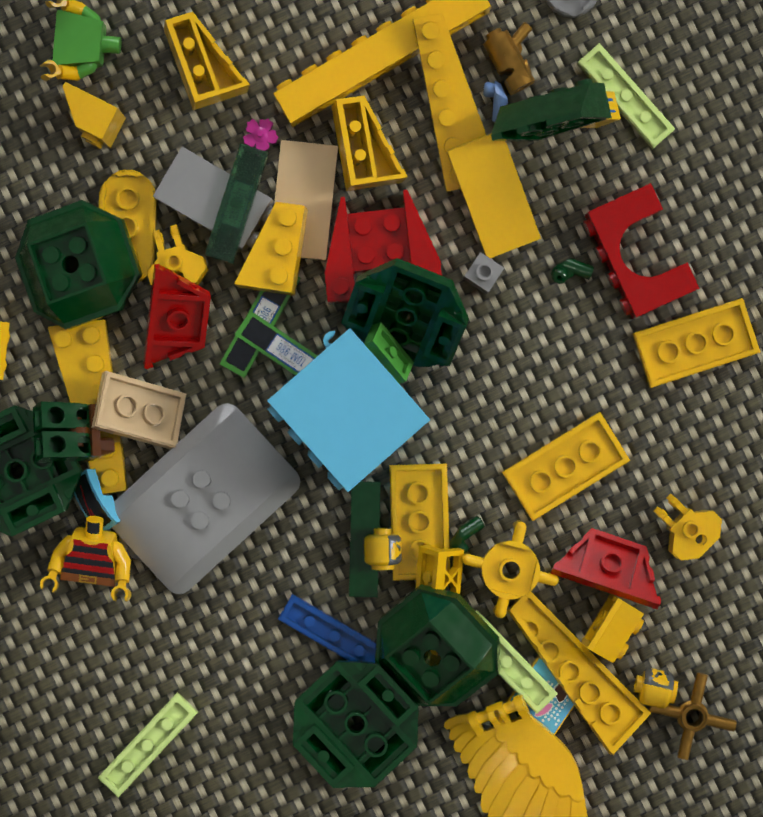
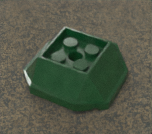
(105, 269)
(414, 306)
(44, 487)
(439, 623)
(355, 755)

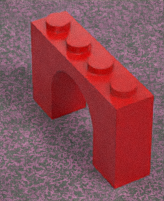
(638, 292)

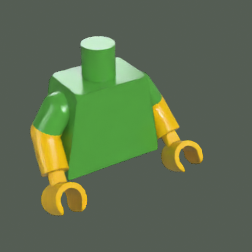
(78, 42)

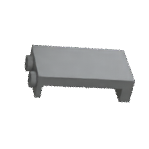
(197, 190)

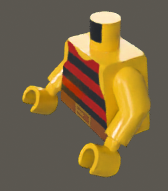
(91, 558)

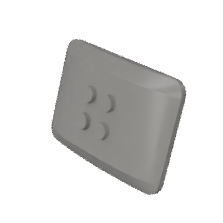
(204, 498)

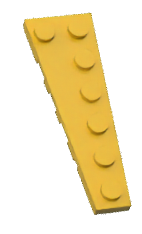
(448, 93)
(82, 359)
(592, 688)

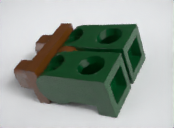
(67, 433)

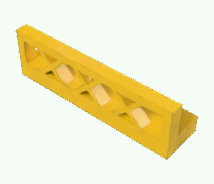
(433, 572)

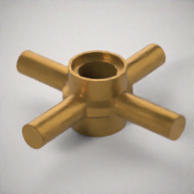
(704, 718)

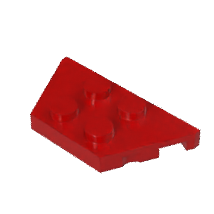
(175, 317)
(611, 566)

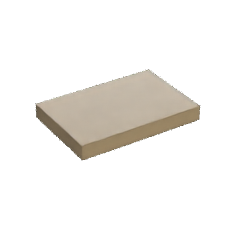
(138, 410)

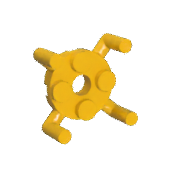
(497, 557)

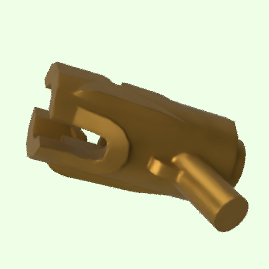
(507, 57)

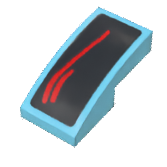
(93, 502)

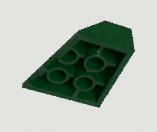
(552, 113)

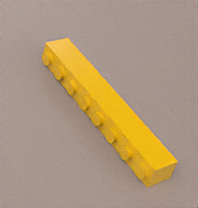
(368, 58)

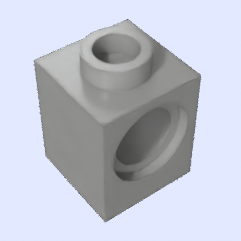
(483, 273)

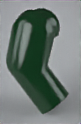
(569, 268)
(465, 532)

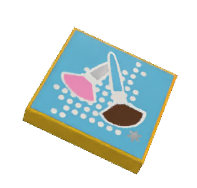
(558, 708)

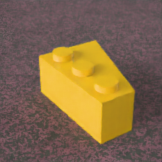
(201, 63)
(363, 149)
(276, 252)

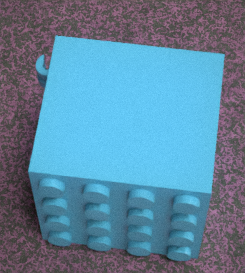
(347, 410)

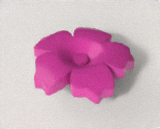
(260, 134)

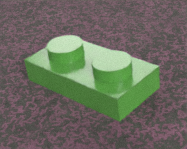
(389, 352)

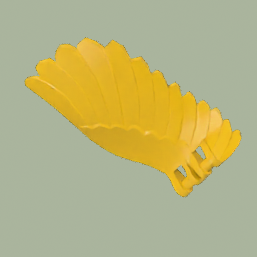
(517, 763)

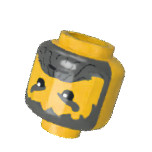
(382, 549)
(656, 688)

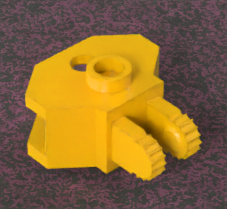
(178, 258)
(687, 528)

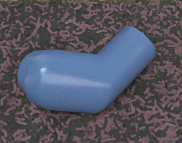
(499, 97)

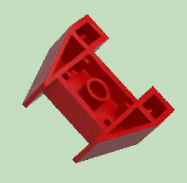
(372, 239)

